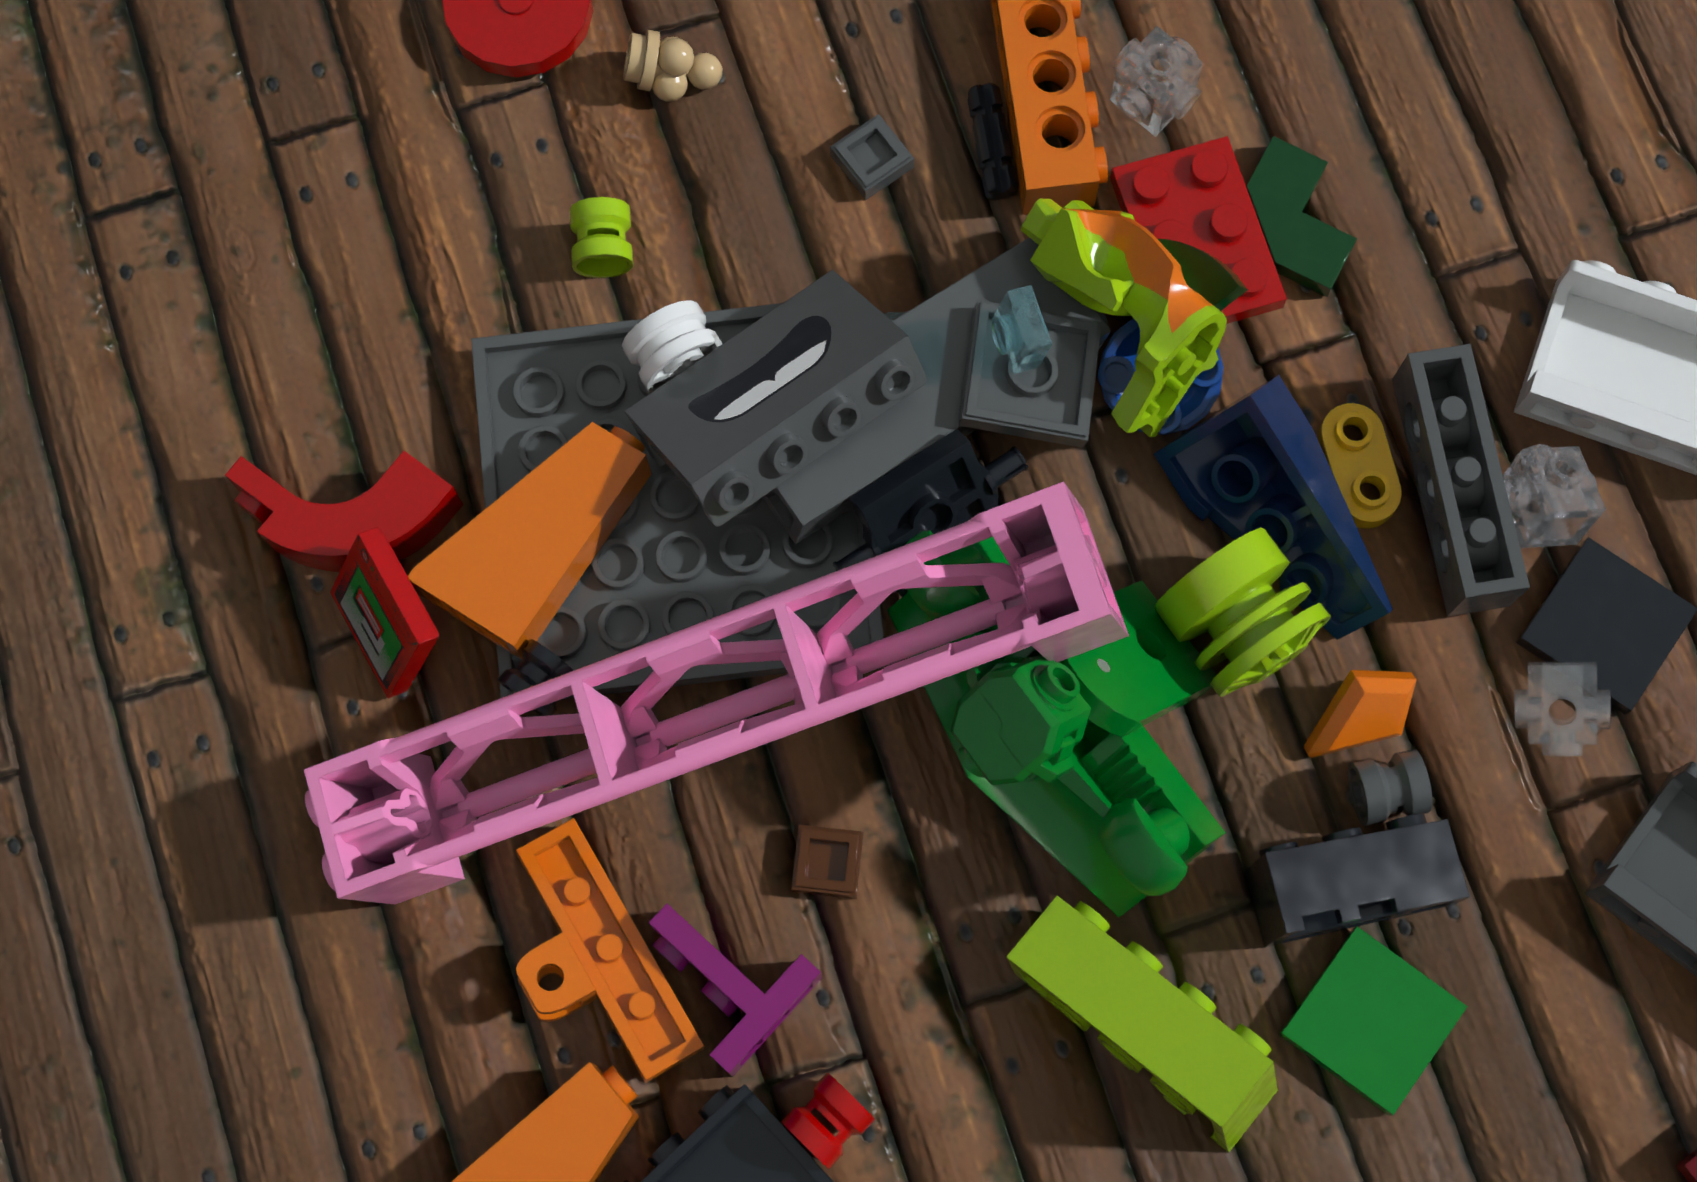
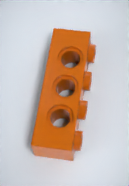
(1038, 114)

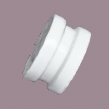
(669, 342)

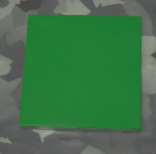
(1373, 1021)

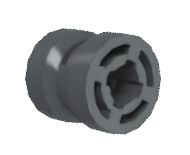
(1385, 788)

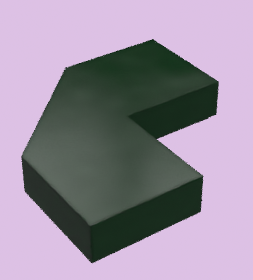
(1298, 243)

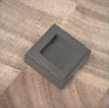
(872, 156)

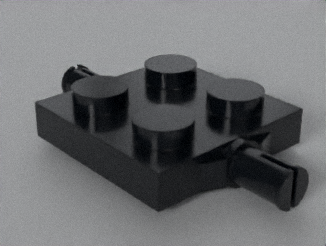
(929, 493)

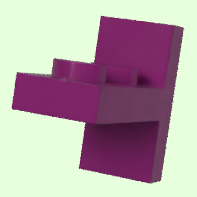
(732, 989)

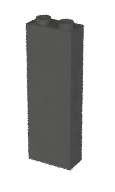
(941, 341)

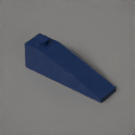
(1267, 470)

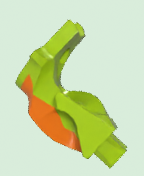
(1126, 271)

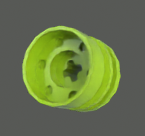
(1242, 612)

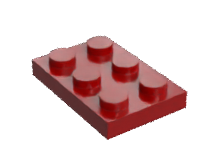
(1204, 203)

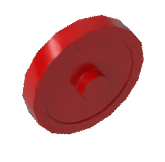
(517, 35)

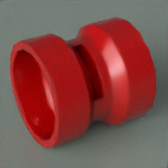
(838, 1109)

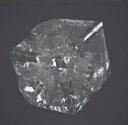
(1156, 80)
(1552, 496)
(1562, 681)

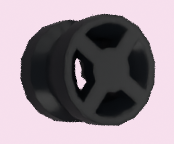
(536, 667)

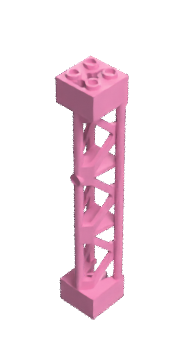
(401, 826)

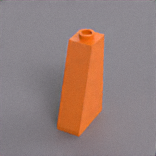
(534, 542)
(566, 1136)

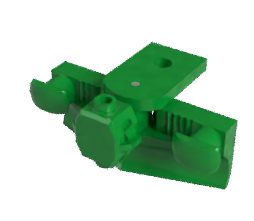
(1070, 744)

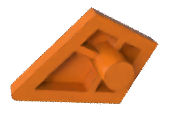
(1363, 711)

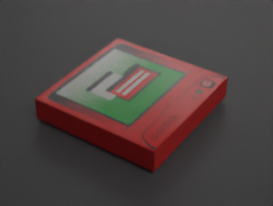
(384, 612)

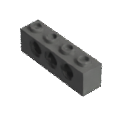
(1459, 480)

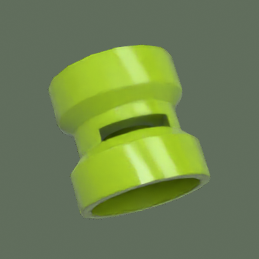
(601, 237)

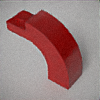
(405, 503)

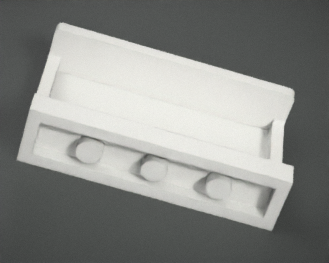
(1617, 364)

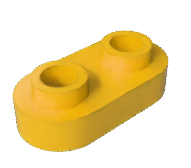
(1361, 463)

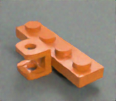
(599, 956)

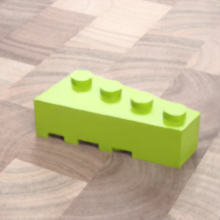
(1147, 1018)

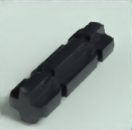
(992, 141)

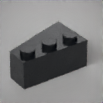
(1355, 879)

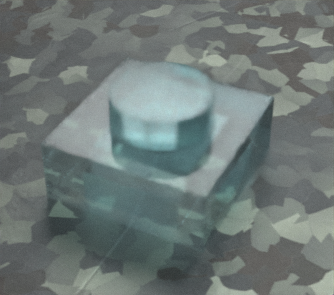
(1021, 330)

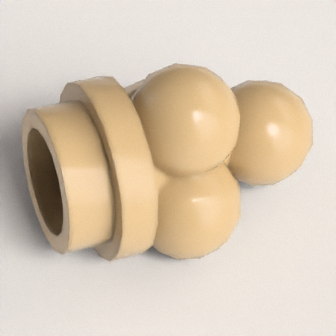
(667, 65)

